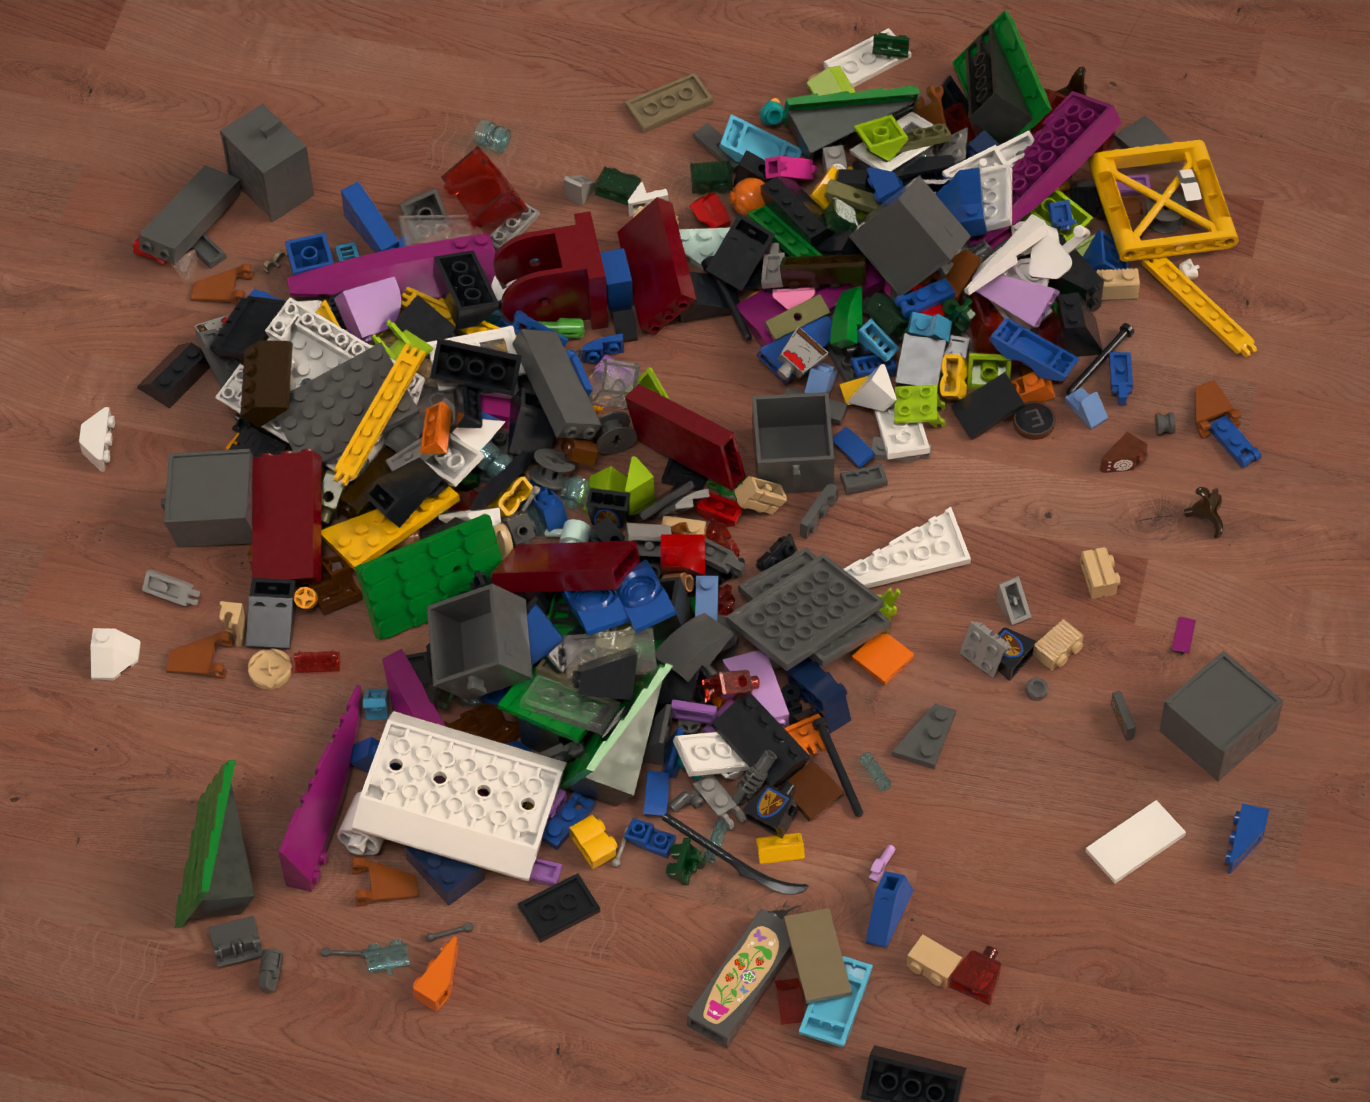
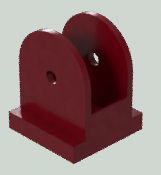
(565, 274)

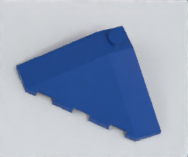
(965, 200)

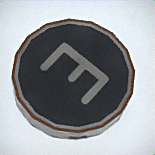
(1034, 420)

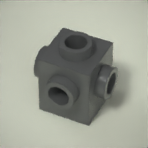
(520, 527)

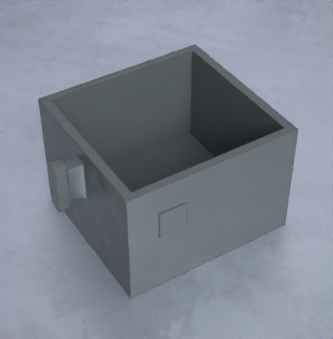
(268, 162)
(910, 236)
(793, 441)
(209, 497)
(479, 642)
(1220, 715)

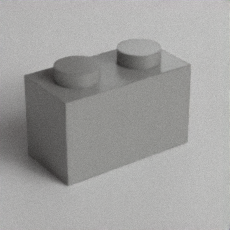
(647, 537)

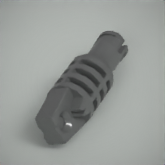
(754, 778)

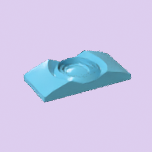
(744, 136)
(834, 1018)

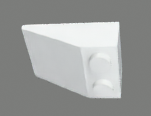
(456, 462)

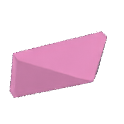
(792, 297)

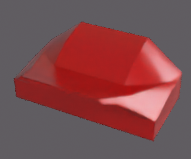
(711, 211)
(720, 509)

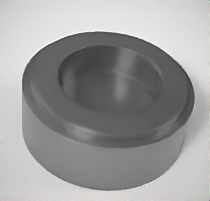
(1036, 689)

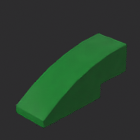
(847, 318)

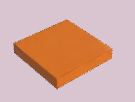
(883, 657)

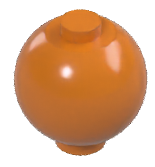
(747, 196)

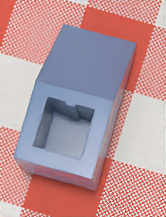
(821, 379)

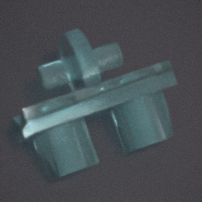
(387, 957)

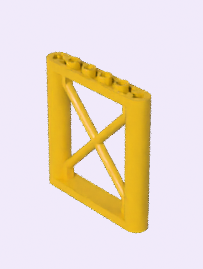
(1128, 243)

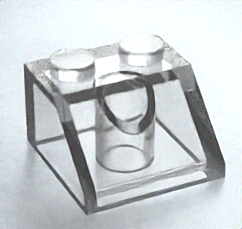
(613, 382)

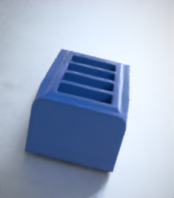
(872, 360)

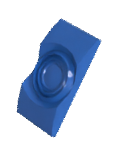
(1033, 351)
(644, 598)
(596, 609)

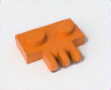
(806, 735)

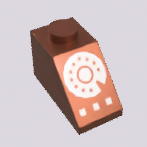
(1124, 455)

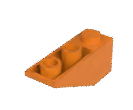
(1034, 388)
(437, 982)

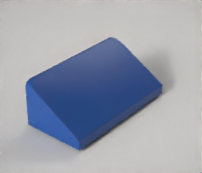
(670, 764)

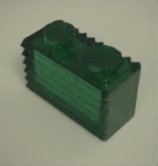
(711, 177)
(616, 185)
(840, 216)
(887, 314)

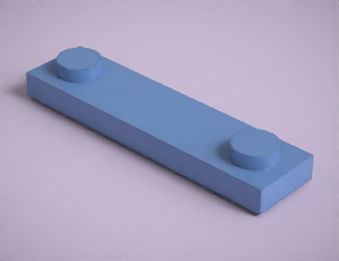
(707, 596)

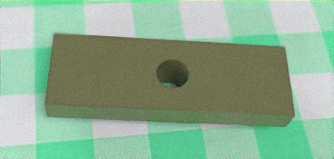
(926, 137)
(851, 196)
(807, 312)

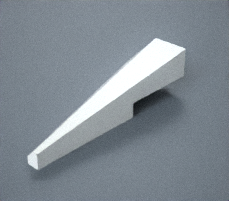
(995, 156)
(1027, 235)

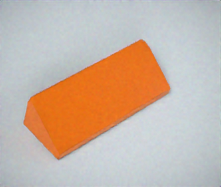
(436, 429)

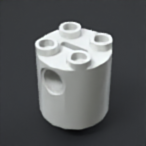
(357, 841)

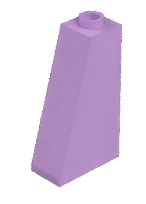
(1020, 297)
(769, 691)

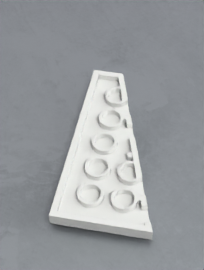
(915, 553)

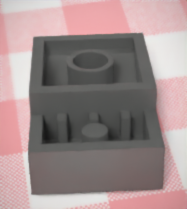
(693, 645)

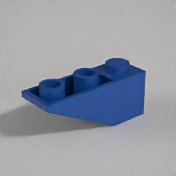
(549, 507)
(1250, 832)
(888, 906)

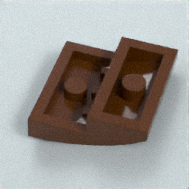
(813, 790)

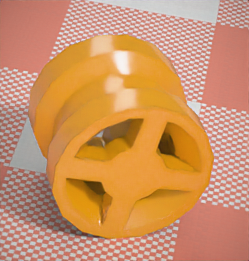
(302, 596)

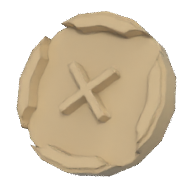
(269, 669)

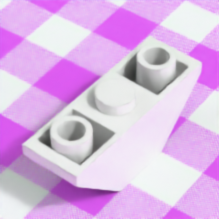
(96, 438)

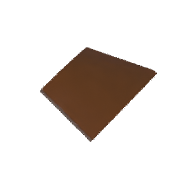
(336, 585)
(486, 722)

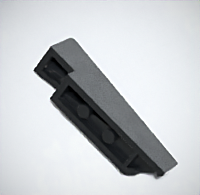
(926, 167)

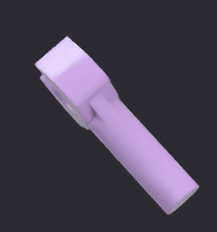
(879, 864)

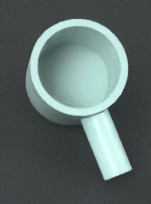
(572, 532)

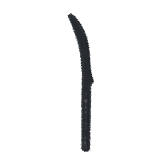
(742, 868)

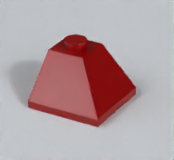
(683, 554)

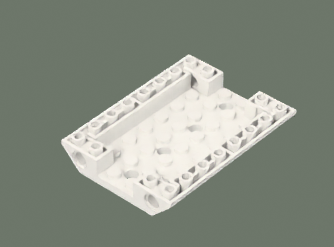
(315, 350)
(452, 816)

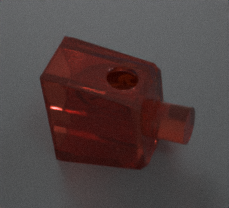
(729, 685)
(978, 975)

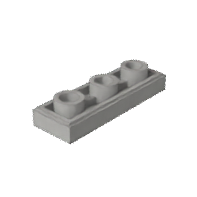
(513, 227)

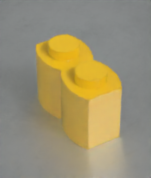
(953, 381)
(511, 497)
(593, 841)

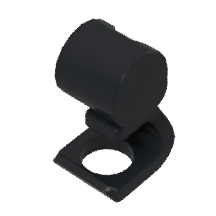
(791, 696)

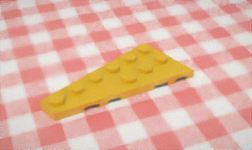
(374, 534)

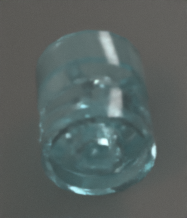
(491, 136)
(500, 462)

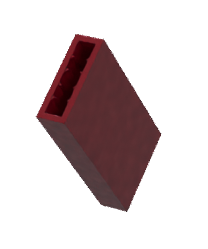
(657, 265)
(685, 437)
(287, 516)
(566, 566)

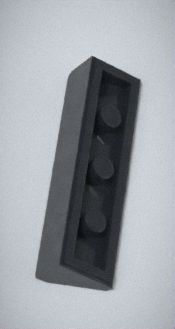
(467, 407)
(501, 481)

